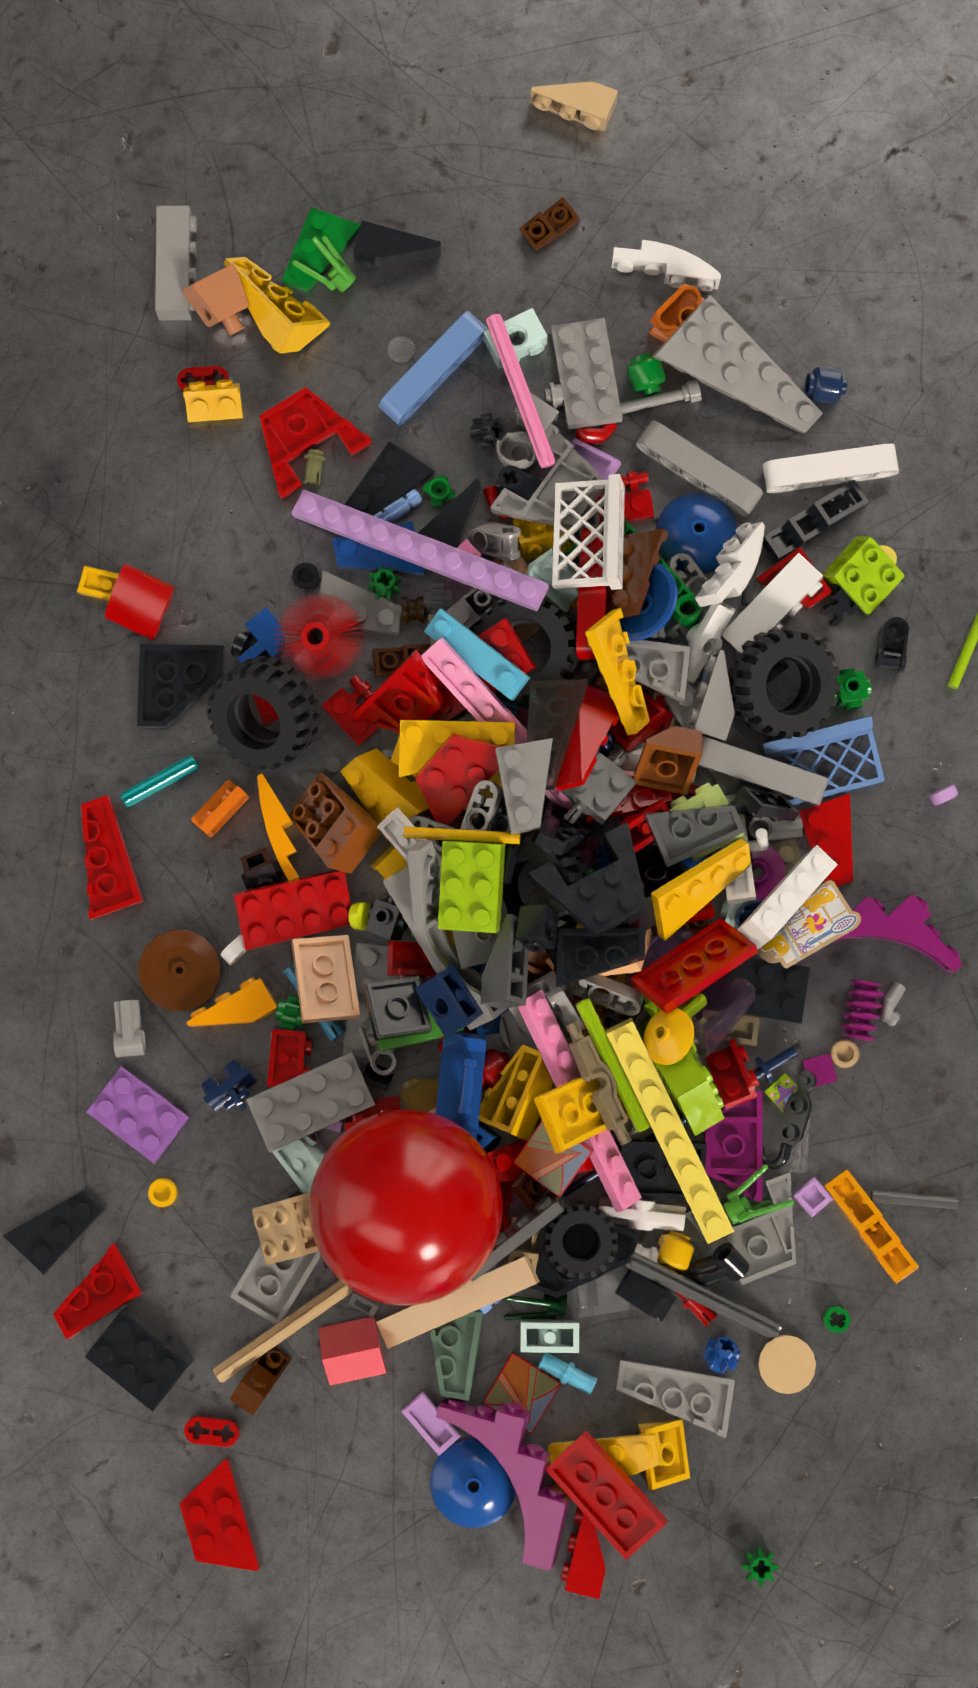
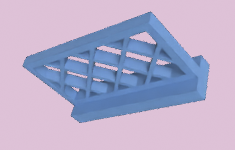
(823, 737)

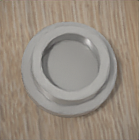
(553, 395)

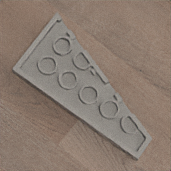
(730, 361)

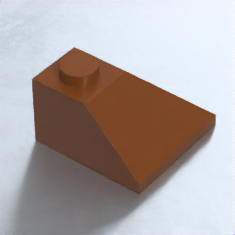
(670, 760)

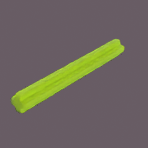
(610, 1058)

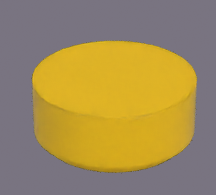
(162, 1192)

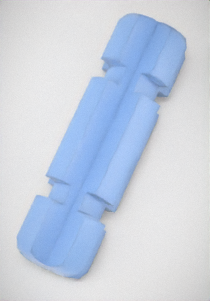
(400, 507)

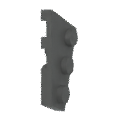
(691, 831)

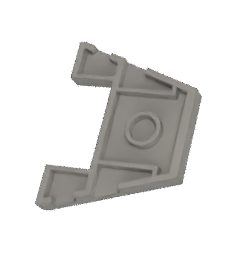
(542, 503)
(766, 1239)

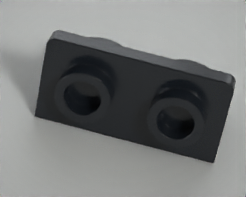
(764, 804)

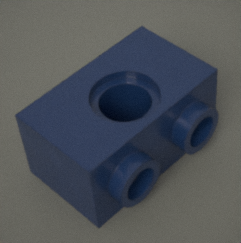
(449, 1000)

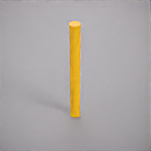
(461, 835)

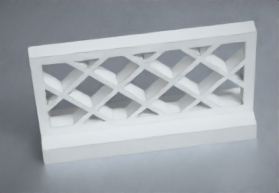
(613, 533)

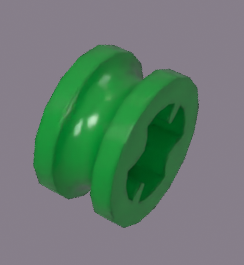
(838, 1310)

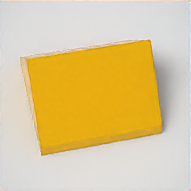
(674, 1453)

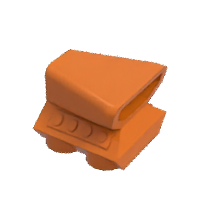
(674, 312)

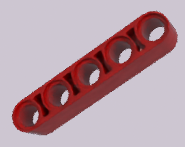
(592, 601)

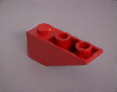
(586, 1564)

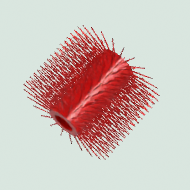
(331, 635)

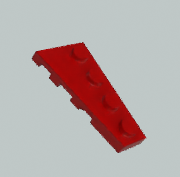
(109, 867)

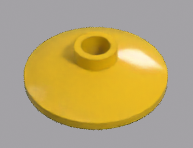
(676, 1040)

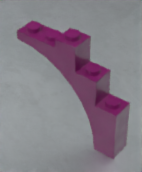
(905, 926)
(504, 1435)

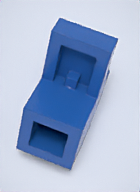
(263, 632)

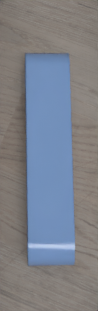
(433, 368)

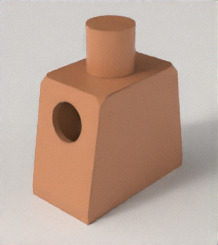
(219, 298)

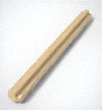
(281, 1331)

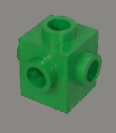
(849, 698)

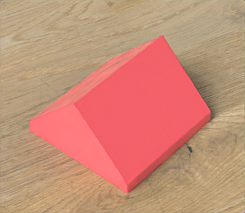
(351, 1350)

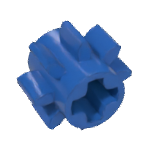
(721, 1354)

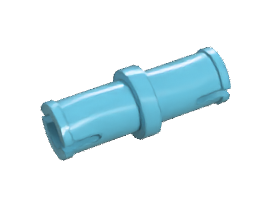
(567, 1373)

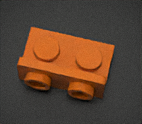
(220, 808)

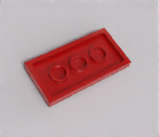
(506, 642)
(292, 909)
(693, 965)
(606, 1495)

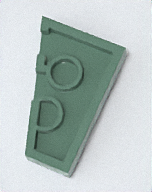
(456, 1354)

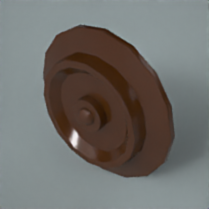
(179, 970)

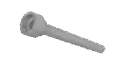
(688, 392)

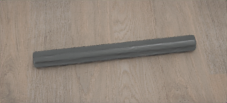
(703, 1295)

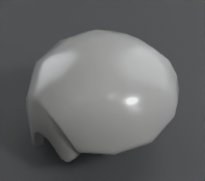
(516, 450)

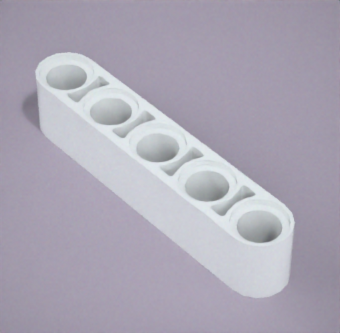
(830, 468)

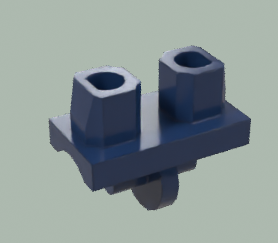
(230, 1091)

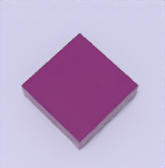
(822, 1068)

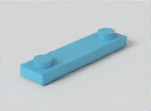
(478, 654)

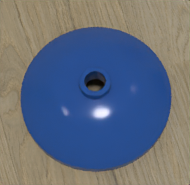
(703, 547)
(662, 602)
(455, 1469)

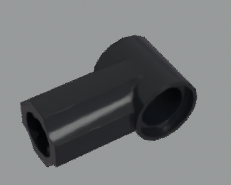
(723, 1263)

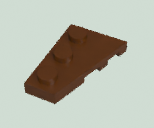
(639, 557)

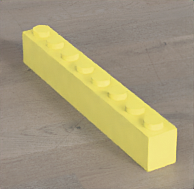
(669, 1130)

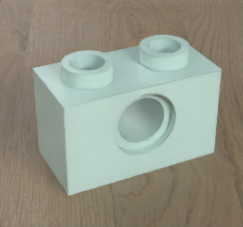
(528, 329)
(549, 1336)

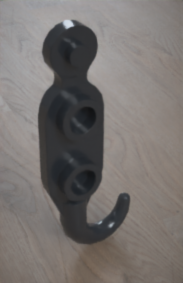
(793, 1120)

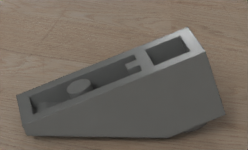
(506, 970)

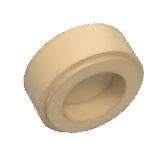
(844, 1053)

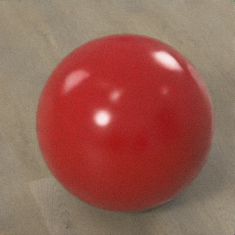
(405, 1207)

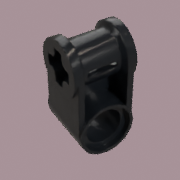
(523, 484)
(890, 650)

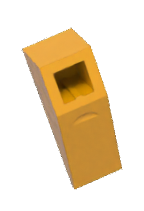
(243, 1007)

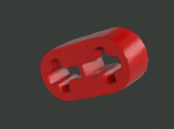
(201, 374)
(213, 1424)

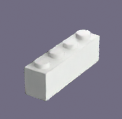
(775, 602)
(787, 897)

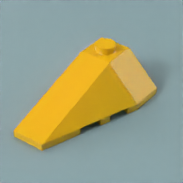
(279, 316)

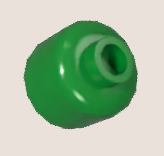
(646, 373)

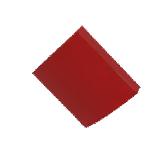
(139, 601)

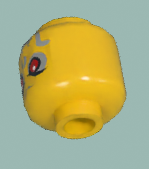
(674, 1251)

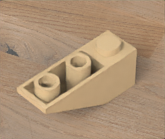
(581, 101)

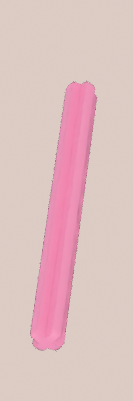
(520, 390)

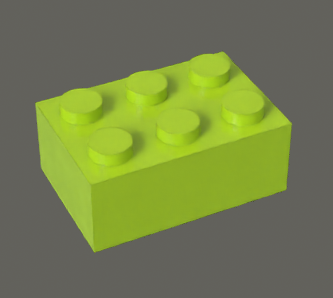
(471, 886)
(692, 1091)

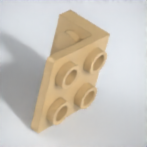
(285, 1229)

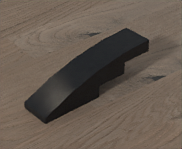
(814, 520)

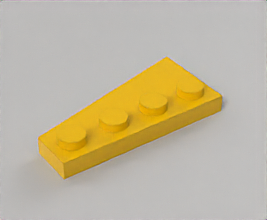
(618, 671)
(423, 738)
(693, 889)
(630, 1452)

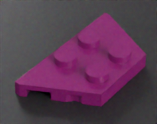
(736, 1147)

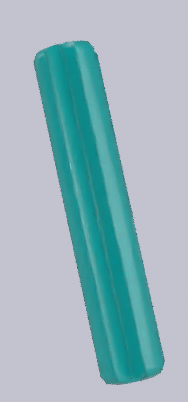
(159, 781)

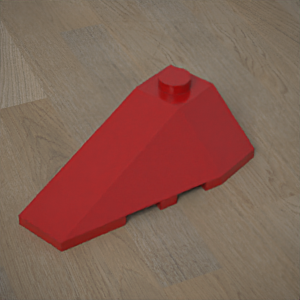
(590, 731)

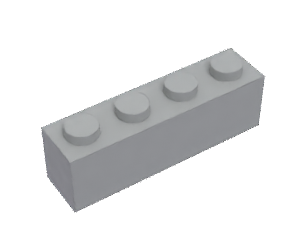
(174, 261)

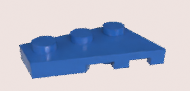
(362, 557)

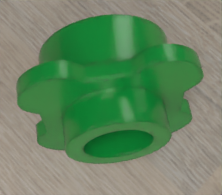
(439, 483)

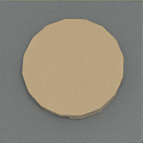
(786, 1364)

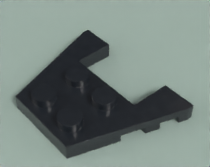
(605, 896)

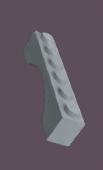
(437, 945)

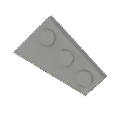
(661, 666)

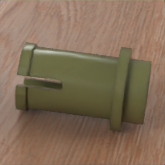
(313, 469)

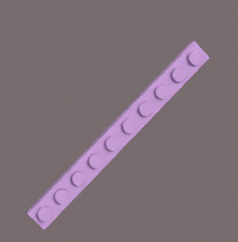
(421, 550)

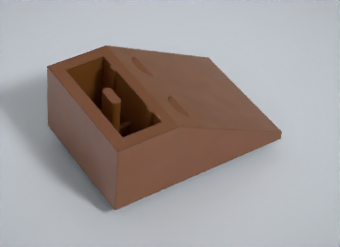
(334, 824)

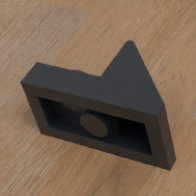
(645, 1295)

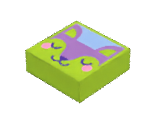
(780, 1091)

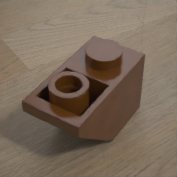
(260, 1380)

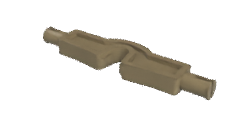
(592, 1068)

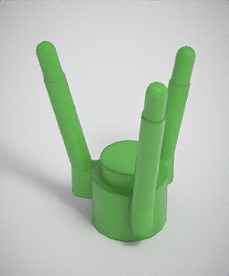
(339, 274)
(740, 1208)

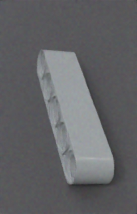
(699, 468)
(762, 771)

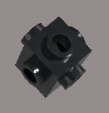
(260, 870)
(386, 919)

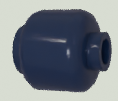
(825, 385)

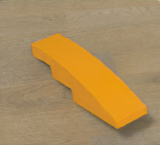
(276, 822)
(871, 1226)

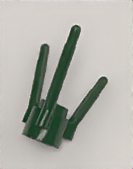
(548, 1303)

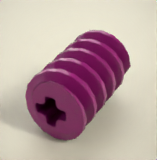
(862, 1010)

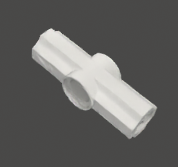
(705, 637)
(646, 1215)

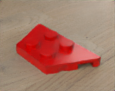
(403, 696)
(453, 773)
(218, 1522)

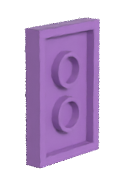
(138, 1114)

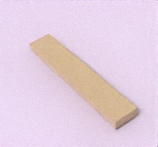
(472, 1296)

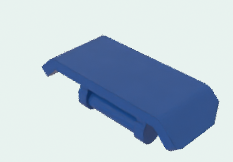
(461, 1079)

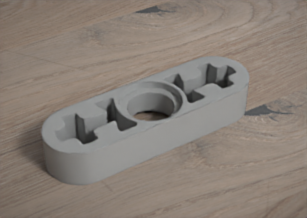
(620, 1003)

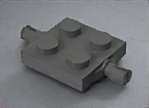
(602, 790)

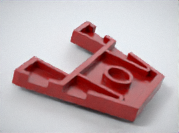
(297, 427)

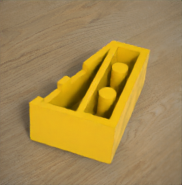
(380, 788)
(511, 1101)

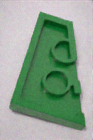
(317, 224)

